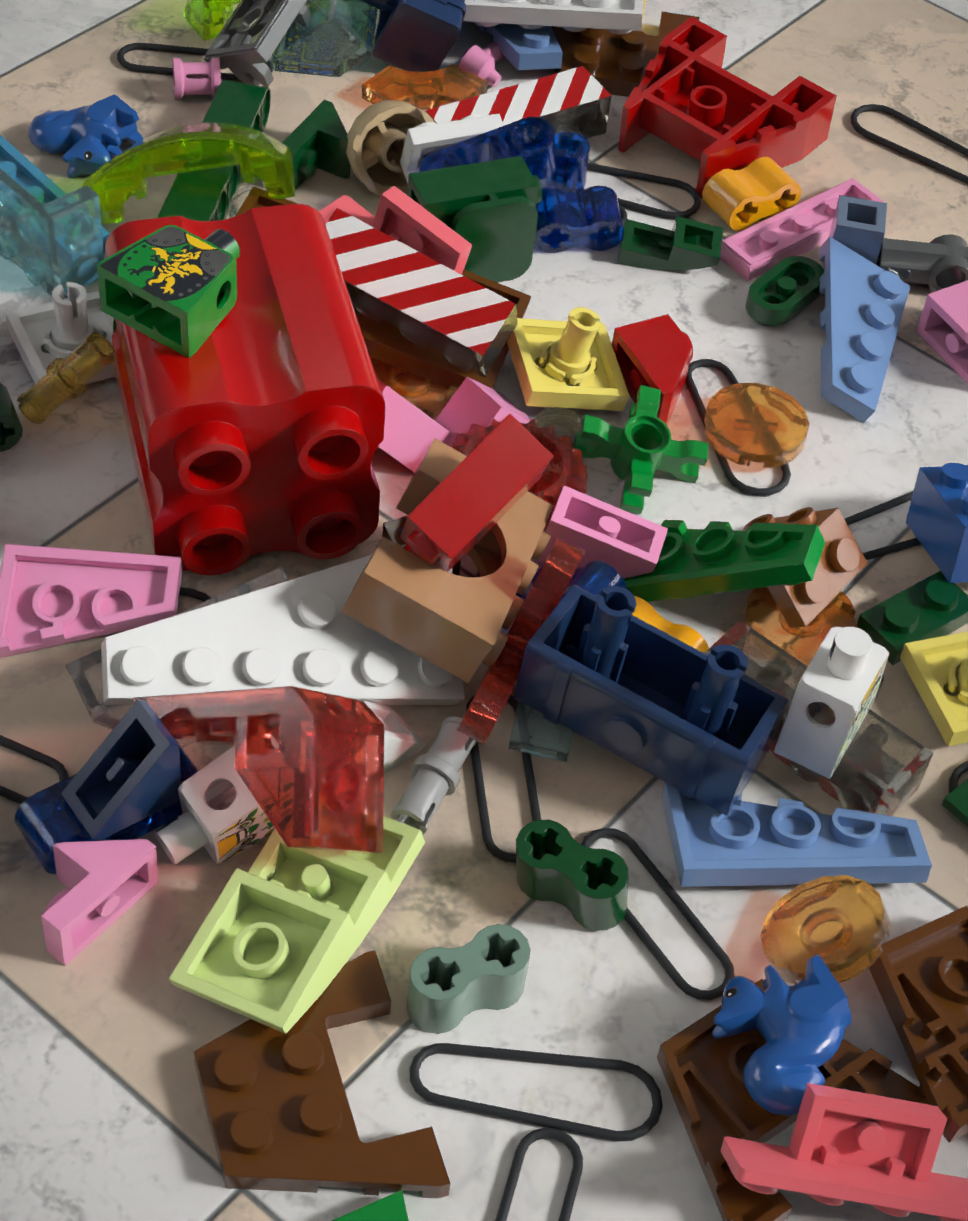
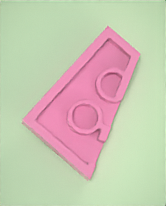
(80, 594)

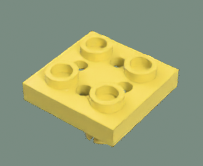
(572, 354)
(940, 667)

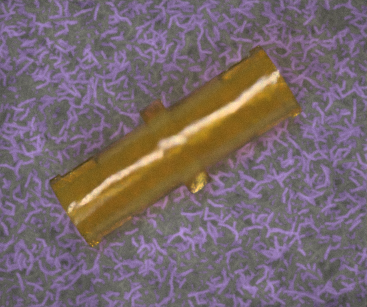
(66, 378)

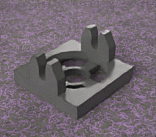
(249, 60)

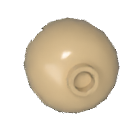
(378, 143)

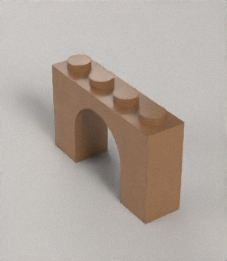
(447, 615)

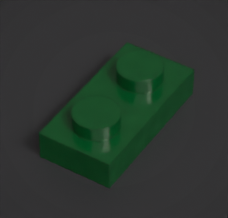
(915, 614)

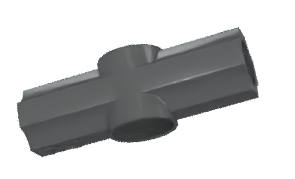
(922, 263)

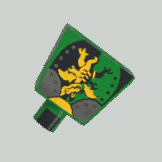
(172, 285)

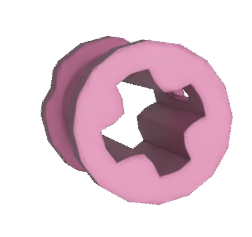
(196, 77)

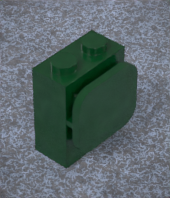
(489, 207)

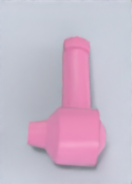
(482, 62)

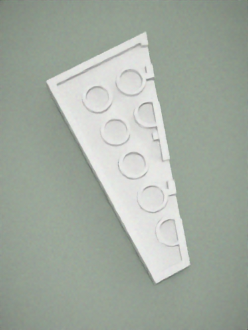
(274, 640)

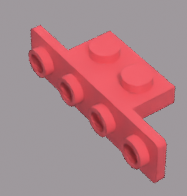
(409, 224)
(857, 1152)

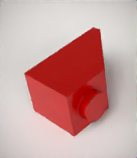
(654, 356)

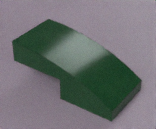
(684, 247)

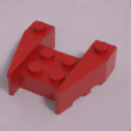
(718, 115)

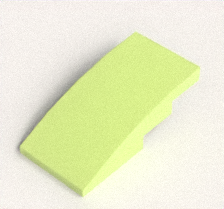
(292, 925)

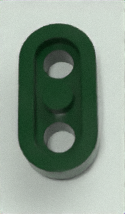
(784, 290)

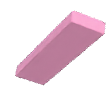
(788, 232)

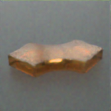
(423, 89)

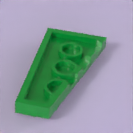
(729, 560)

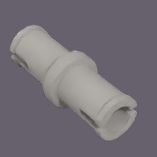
(434, 776)

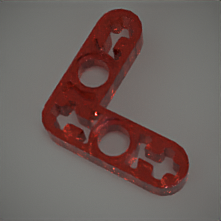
(503, 675)

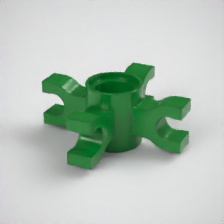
(641, 449)

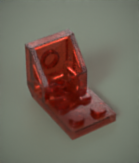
(322, 780)

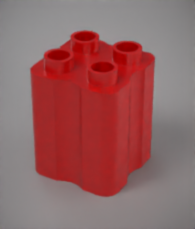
(272, 417)

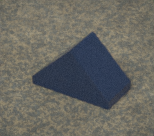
(127, 775)

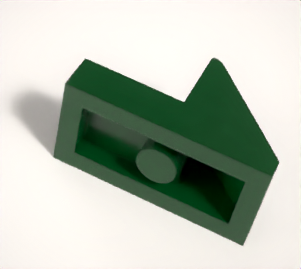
(319, 144)

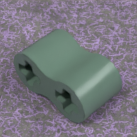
(467, 978)

